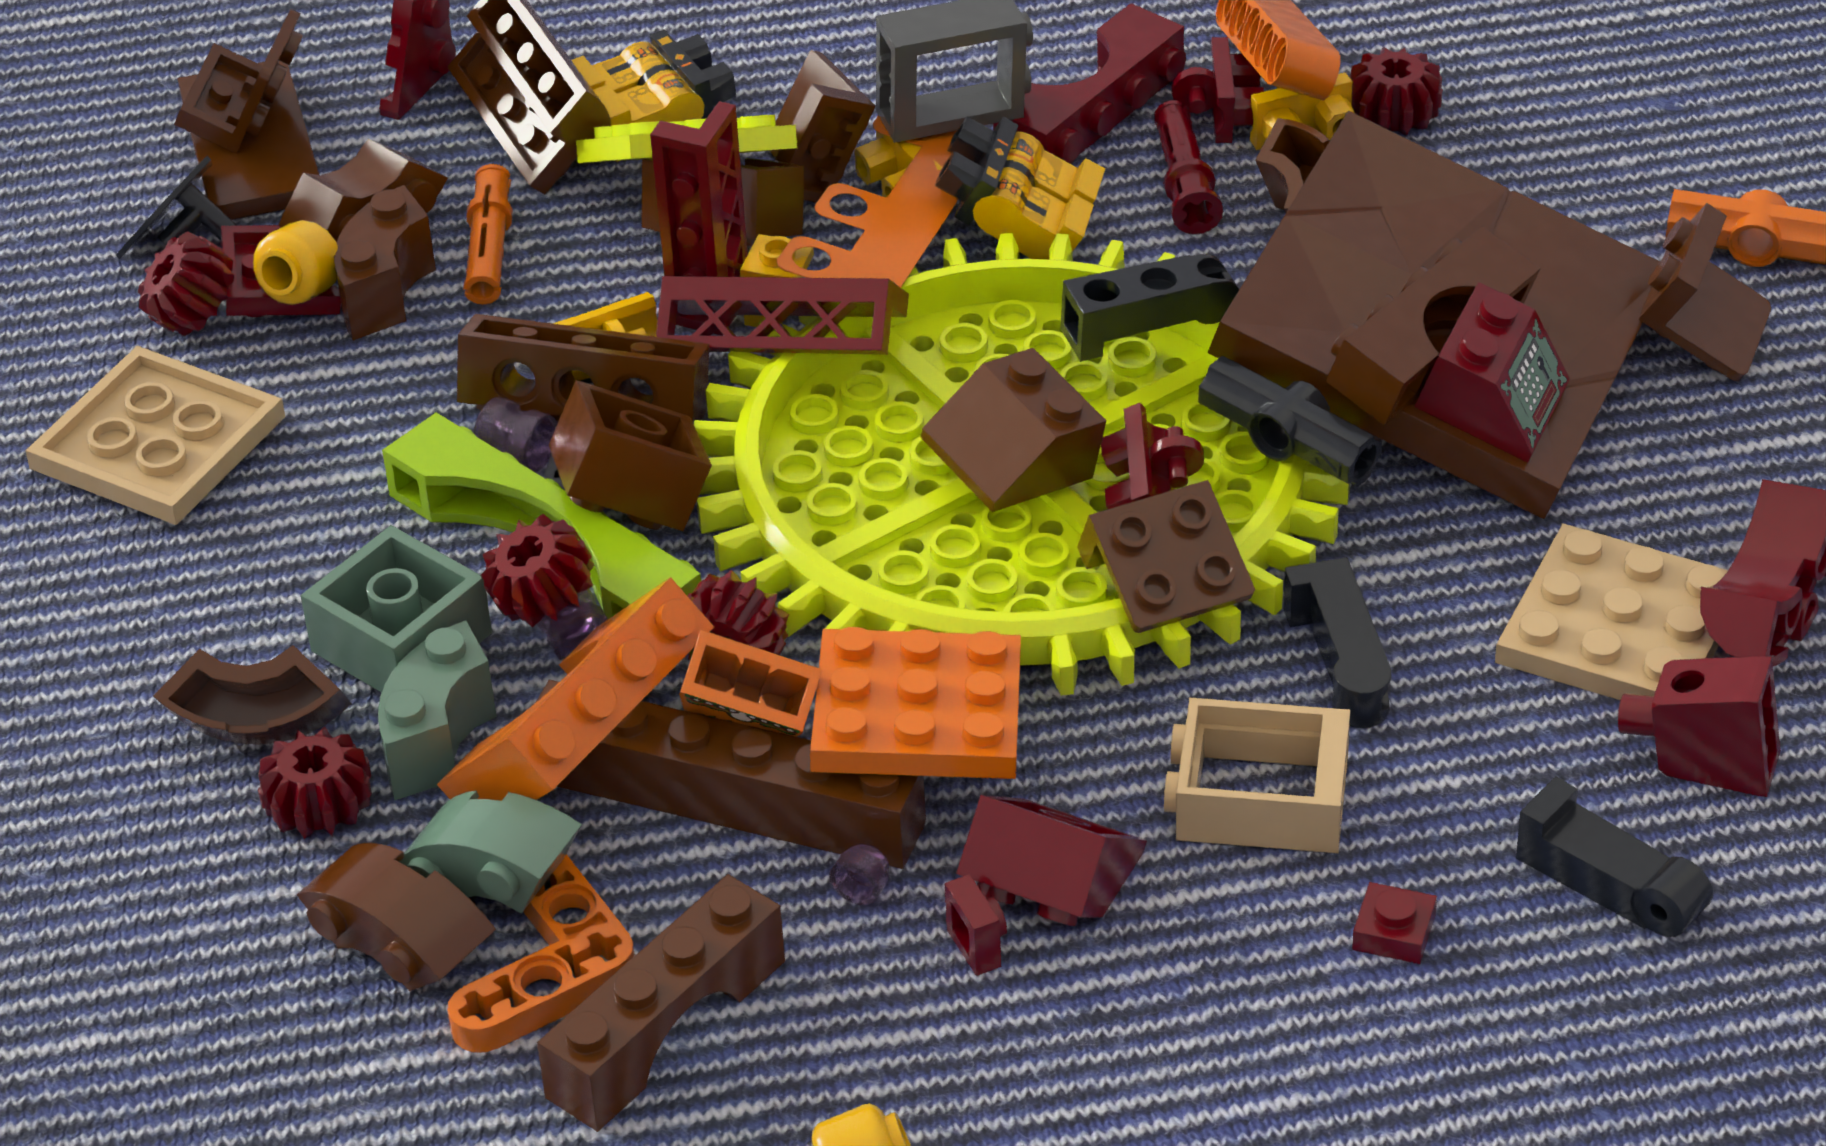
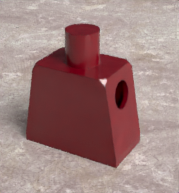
(1711, 722)

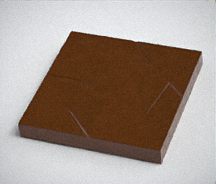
(1361, 231)

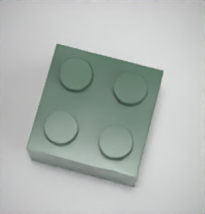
(388, 603)

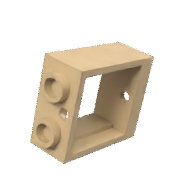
(1259, 735)

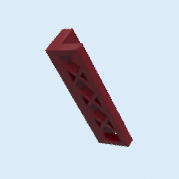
(700, 200)
(776, 300)

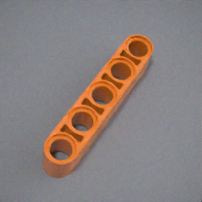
(1281, 45)

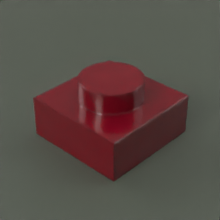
(1394, 922)
(974, 924)

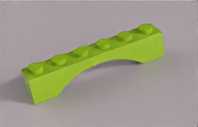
(462, 479)

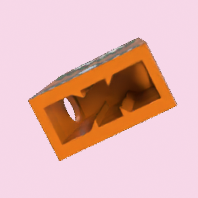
(748, 685)

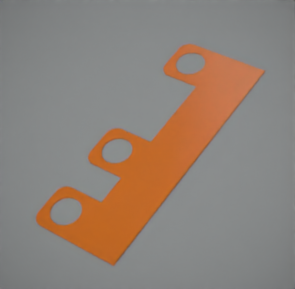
(894, 226)

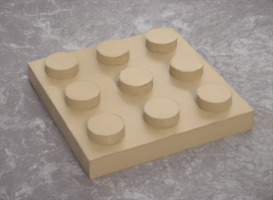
(156, 434)
(1608, 615)

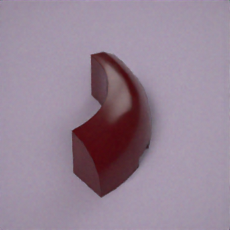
(1773, 577)

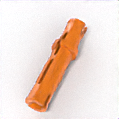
(488, 217)

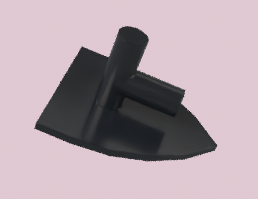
(196, 211)

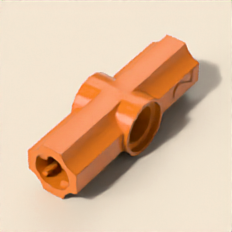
(1758, 226)

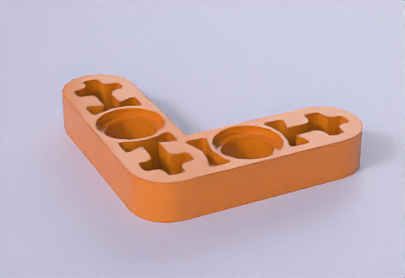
(569, 947)

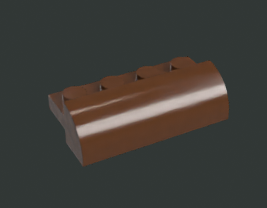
(527, 90)

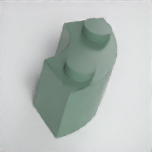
(432, 706)
(494, 846)

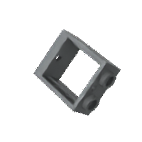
(940, 28)

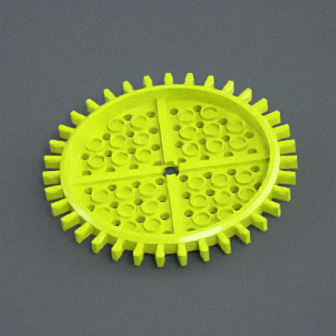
(887, 538)

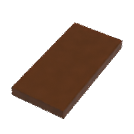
(265, 166)

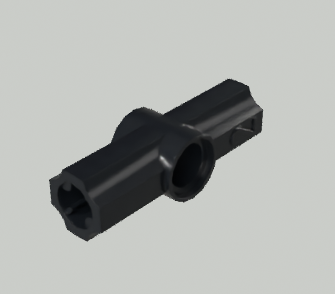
(1290, 421)

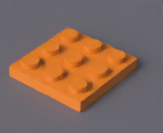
(917, 703)

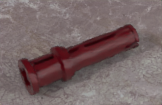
(1188, 178)

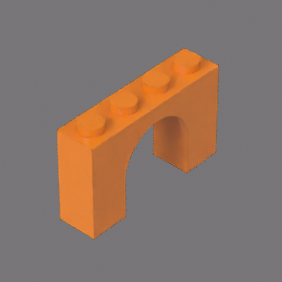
(602, 685)

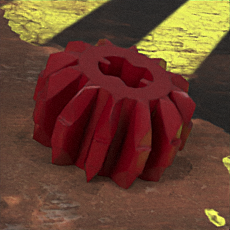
(1396, 90)
(186, 284)
(537, 570)
(741, 612)
(314, 782)

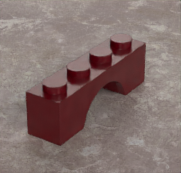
(1134, 61)

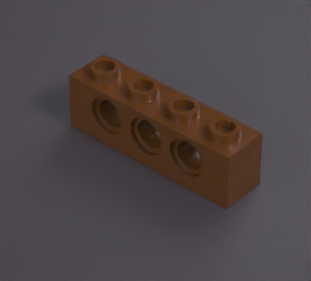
(493, 343)

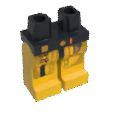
(660, 81)
(1018, 186)

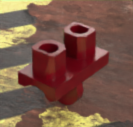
(1223, 90)
(1152, 456)

